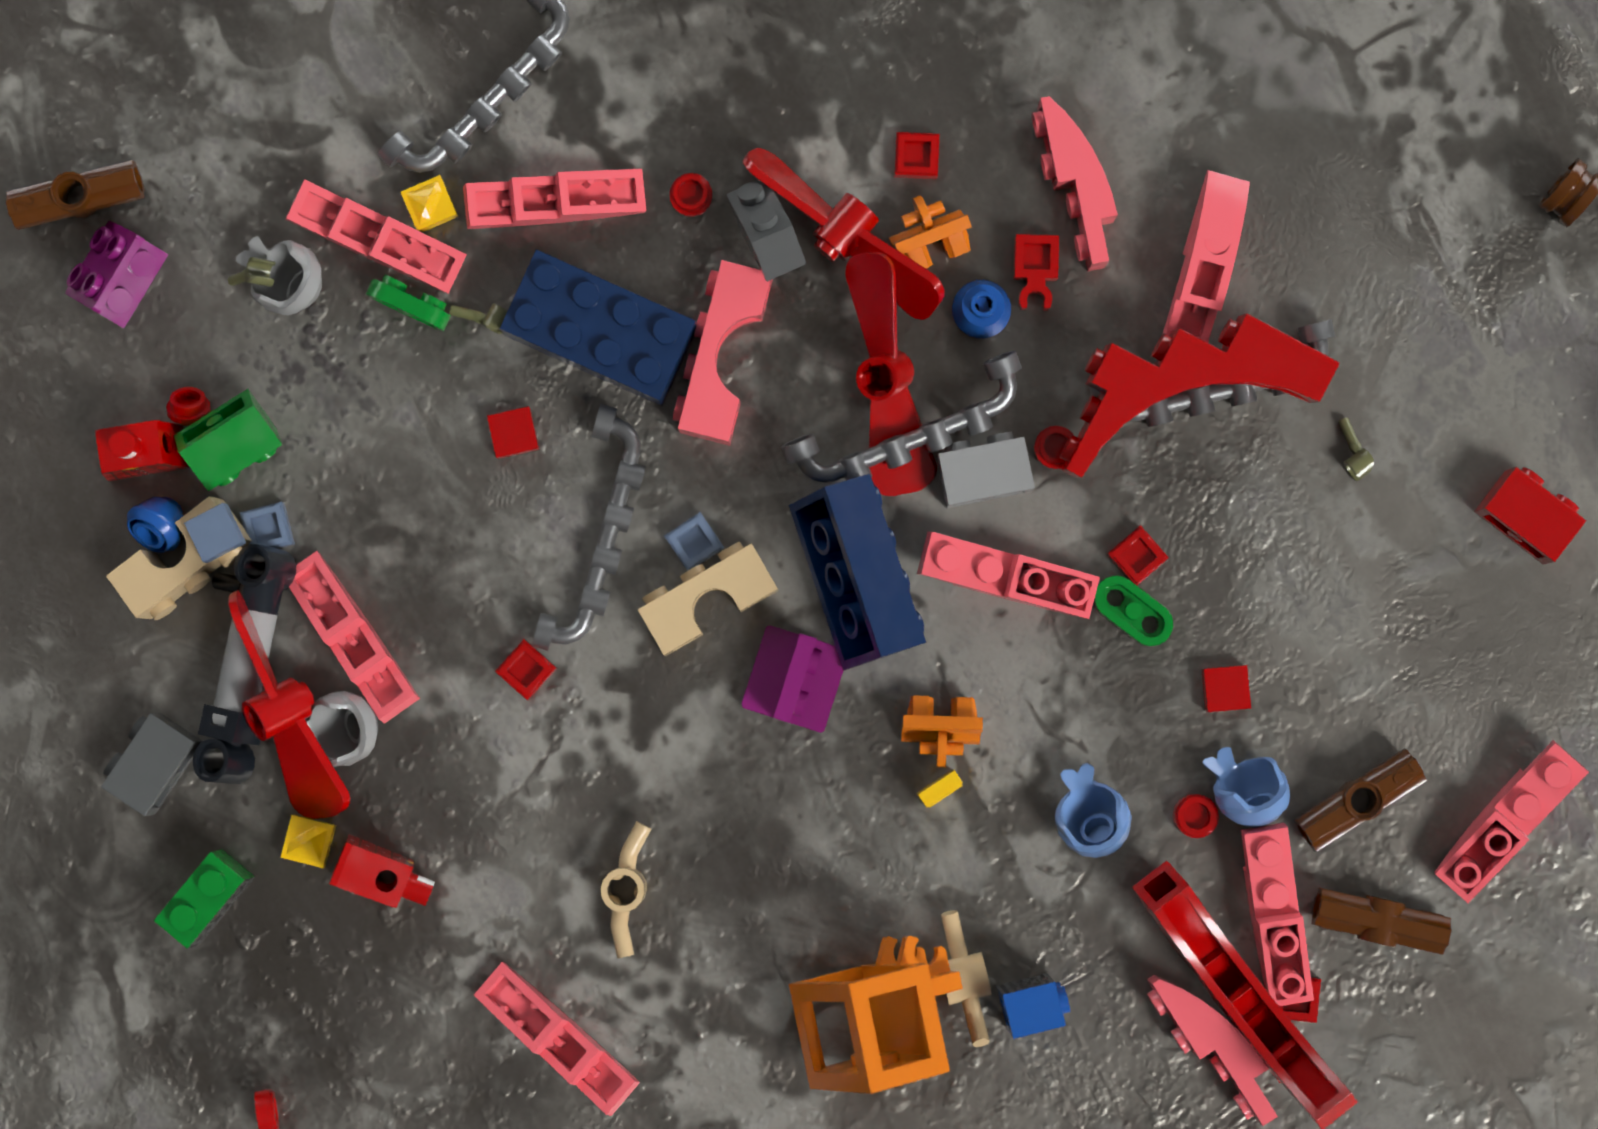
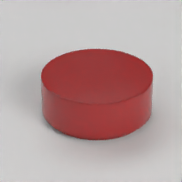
(1195, 816)
(266, 1109)

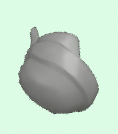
(295, 276)
(344, 727)

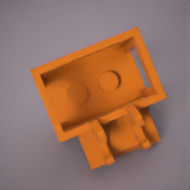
(888, 1016)

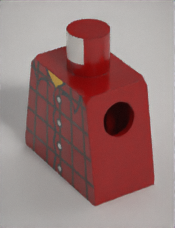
(138, 449)
(363, 861)

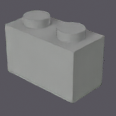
(985, 470)

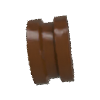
(1571, 193)

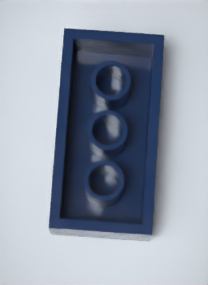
(599, 327)
(857, 571)

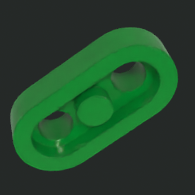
(425, 310)
(1133, 609)

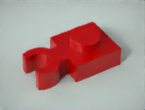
(1036, 262)

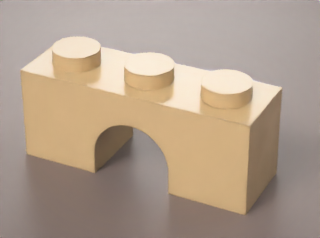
(152, 587)
(672, 613)

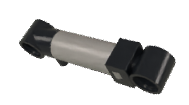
(260, 578)

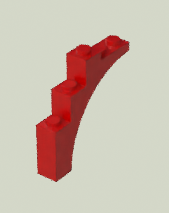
(1249, 355)
(1242, 995)

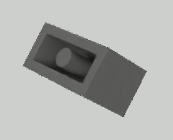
(766, 229)
(150, 763)

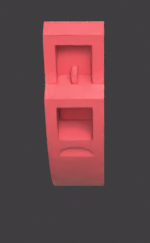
(1074, 165)
(1209, 255)
(1008, 575)
(1508, 820)
(1276, 914)
(1207, 1031)

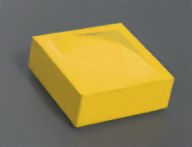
(429, 204)
(308, 841)

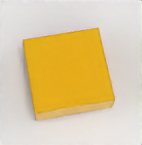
(940, 788)

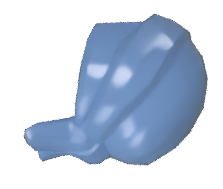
(1249, 791)
(1091, 815)

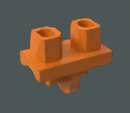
(947, 228)
(941, 733)

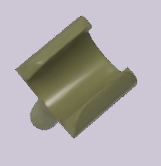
(256, 272)
(491, 320)
(1361, 461)

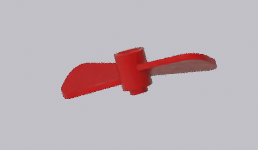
(847, 232)
(892, 409)
(281, 713)

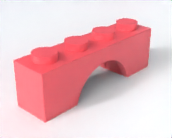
(737, 299)

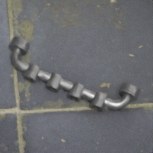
(483, 111)
(1201, 399)
(934, 434)
(606, 555)

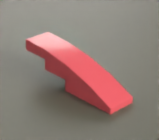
(554, 199)
(375, 236)
(351, 638)
(556, 1038)

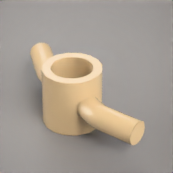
(621, 910)
(973, 978)

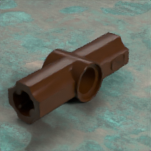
(49, 199)
(1382, 783)
(1381, 921)

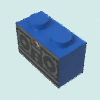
(1033, 1005)

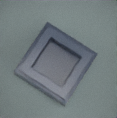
(268, 525)
(215, 532)
(694, 541)

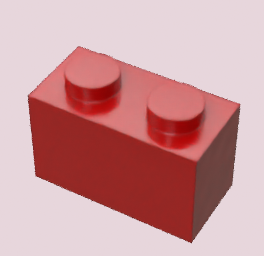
(1531, 514)

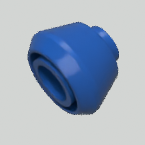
(986, 321)
(154, 524)

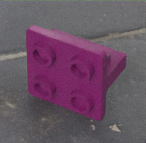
(115, 273)
(794, 679)

